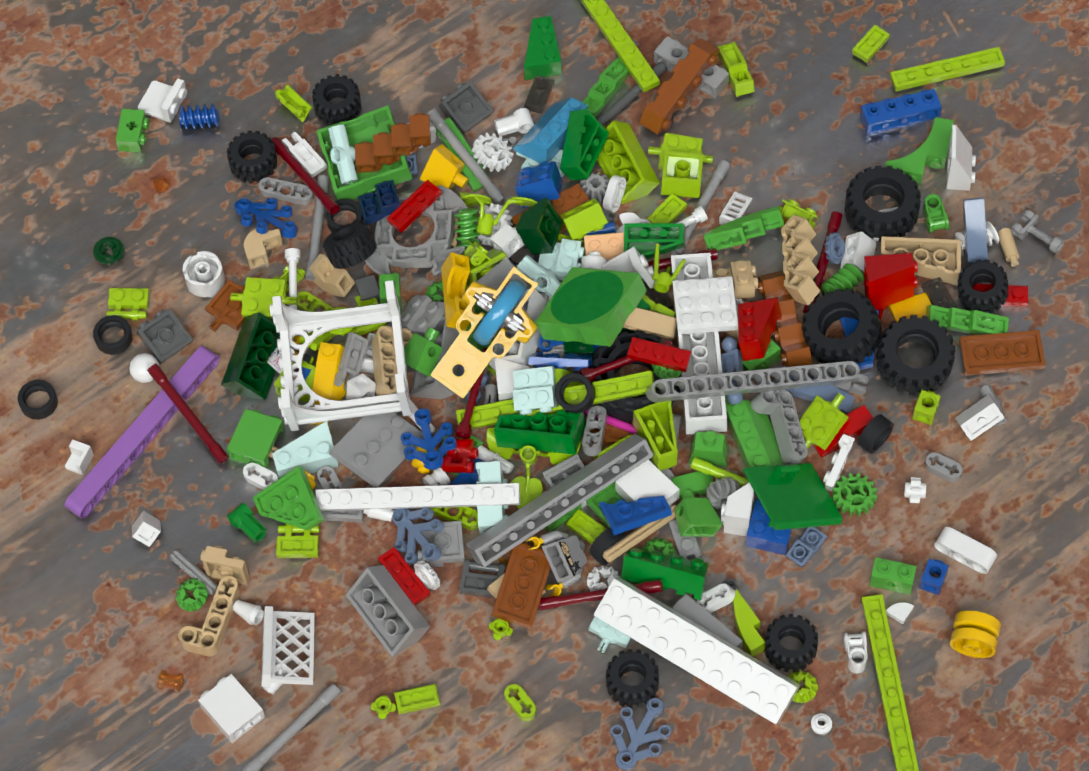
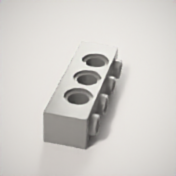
(671, 51)

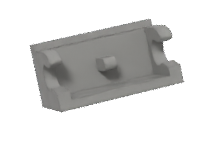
(561, 471)

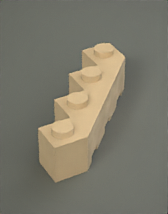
(798, 259)

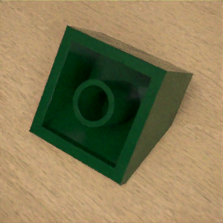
(540, 227)

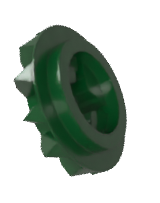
(112, 244)

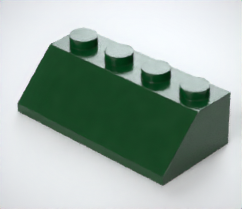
(248, 368)

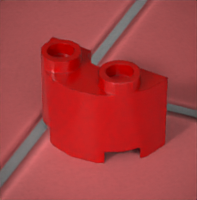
(461, 458)

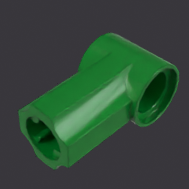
(244, 519)

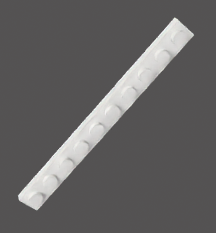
(418, 497)

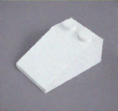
(959, 162)

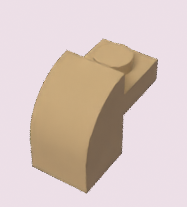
(257, 244)
(331, 279)

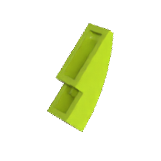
(736, 66)
(747, 626)

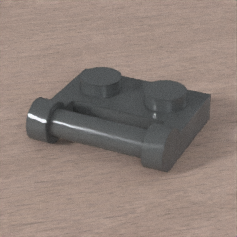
(476, 583)

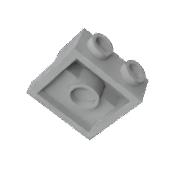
(422, 314)
(449, 541)

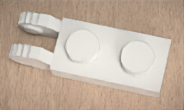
(305, 155)

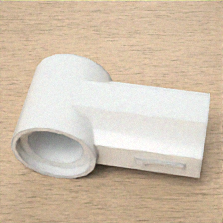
(519, 121)

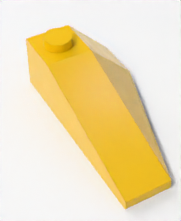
(325, 371)

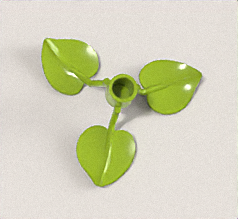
(486, 221)
(529, 488)

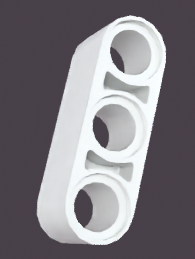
(965, 550)

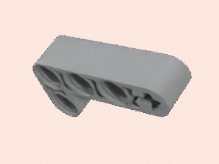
(785, 422)

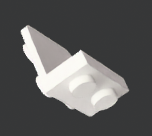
(163, 100)
(631, 262)

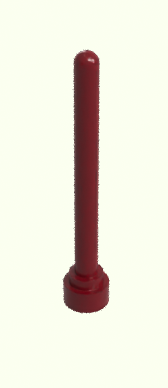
(591, 373)
(464, 428)

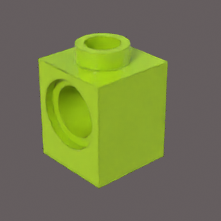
(925, 414)

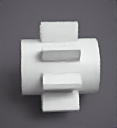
(915, 490)

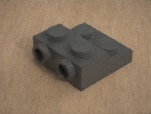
(465, 106)
(164, 335)

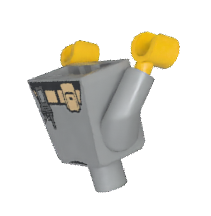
(564, 556)

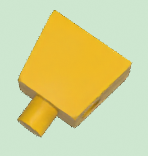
(444, 169)

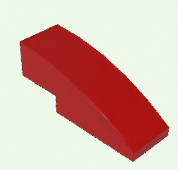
(852, 427)

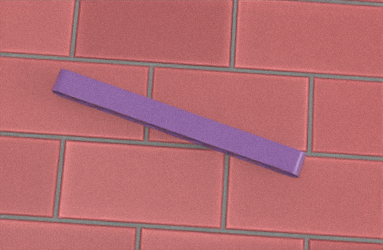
(140, 434)

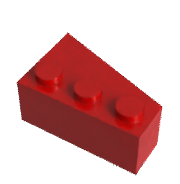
(755, 326)

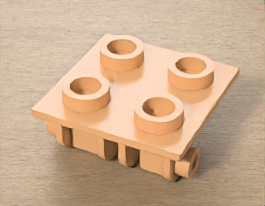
(608, 244)

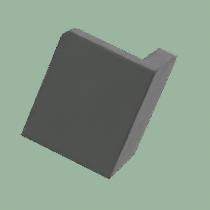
(368, 288)

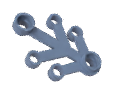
(402, 519)
(639, 736)

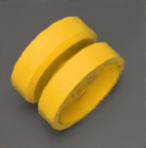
(975, 634)

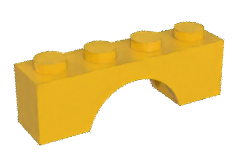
(454, 278)

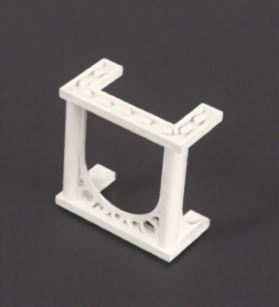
(295, 322)

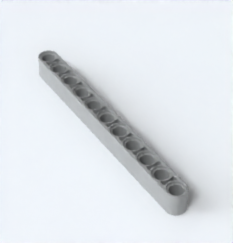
(745, 385)

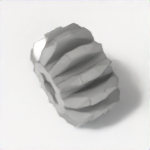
(595, 186)
(720, 490)

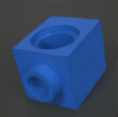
(931, 583)

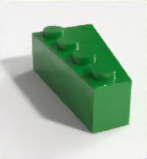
(543, 431)
(673, 570)

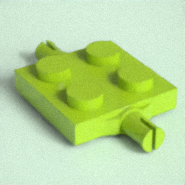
(679, 143)
(259, 293)
(822, 421)

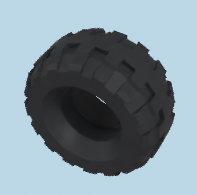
(624, 408)

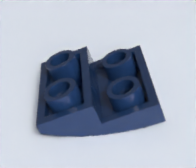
(380, 202)

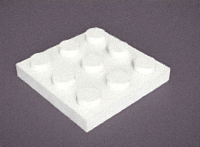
(705, 305)

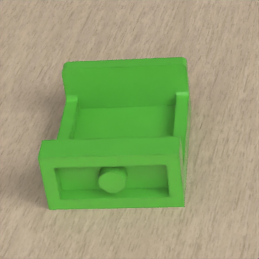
(254, 438)

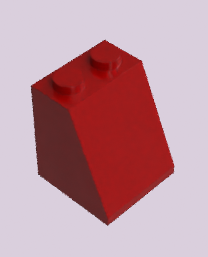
(889, 278)

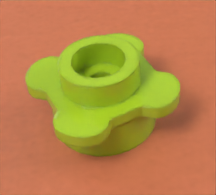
(498, 634)
(389, 707)

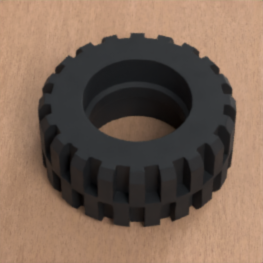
(882, 182)
(832, 308)
(923, 332)

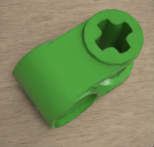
(935, 217)

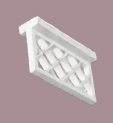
(270, 642)

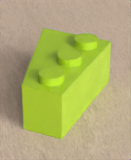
(657, 428)

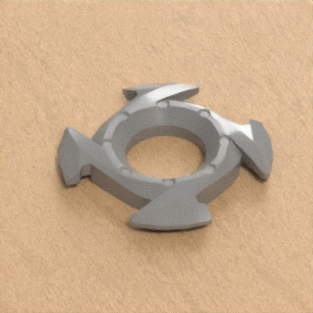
(428, 255)

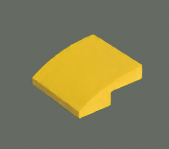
(915, 305)

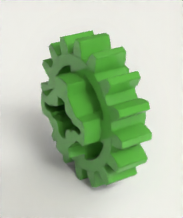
(853, 491)

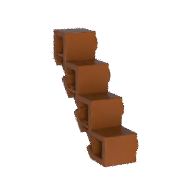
(673, 93)
(389, 147)
(788, 329)

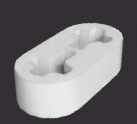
(614, 193)
(263, 474)
(716, 599)

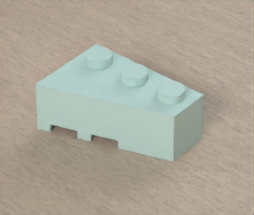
(307, 451)
(489, 516)

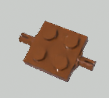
(224, 309)

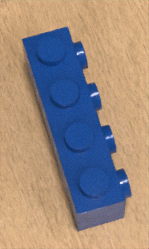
(900, 111)

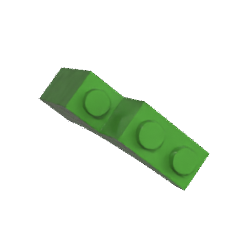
(930, 153)

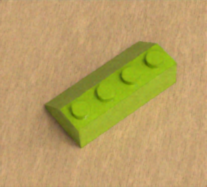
(626, 158)

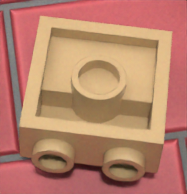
(743, 278)
(218, 565)

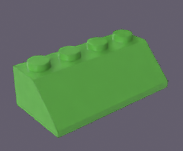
(753, 436)

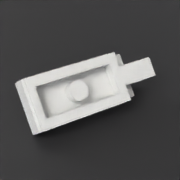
(839, 460)

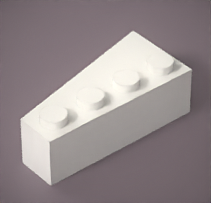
(520, 351)

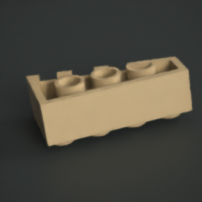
(933, 256)

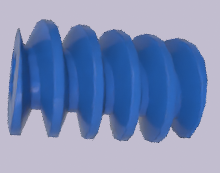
(199, 117)

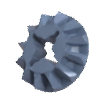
(834, 248)

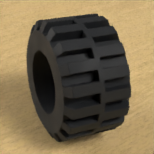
(336, 88)
(252, 144)
(349, 245)
(978, 273)
(796, 628)
(632, 662)

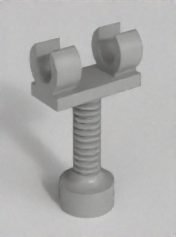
(1017, 230)

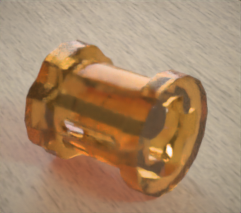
(170, 681)

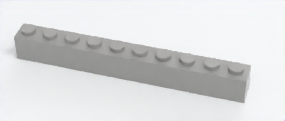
(559, 500)

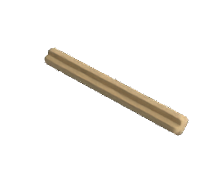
(636, 536)

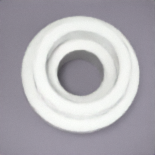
(821, 729)

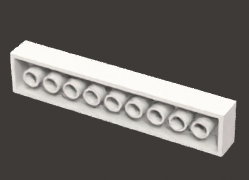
(707, 412)
(697, 650)

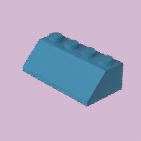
(549, 132)

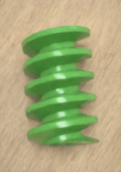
(467, 226)
(843, 279)

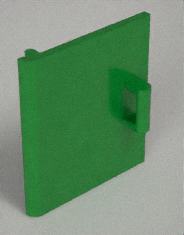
(793, 496)

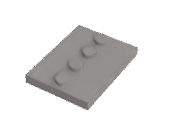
(375, 447)

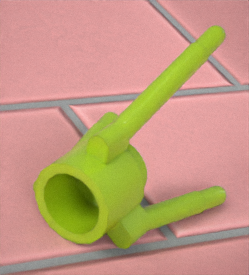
(664, 280)

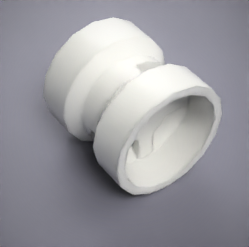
(437, 478)

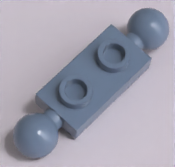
(732, 362)

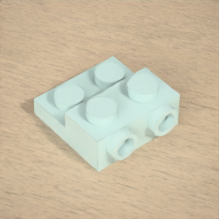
(564, 257)
(534, 390)

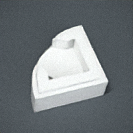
(900, 611)

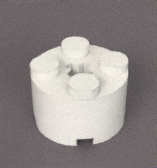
(203, 274)

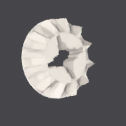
(427, 575)
(594, 578)

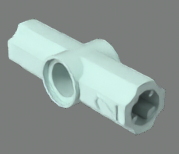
(343, 154)
(535, 272)

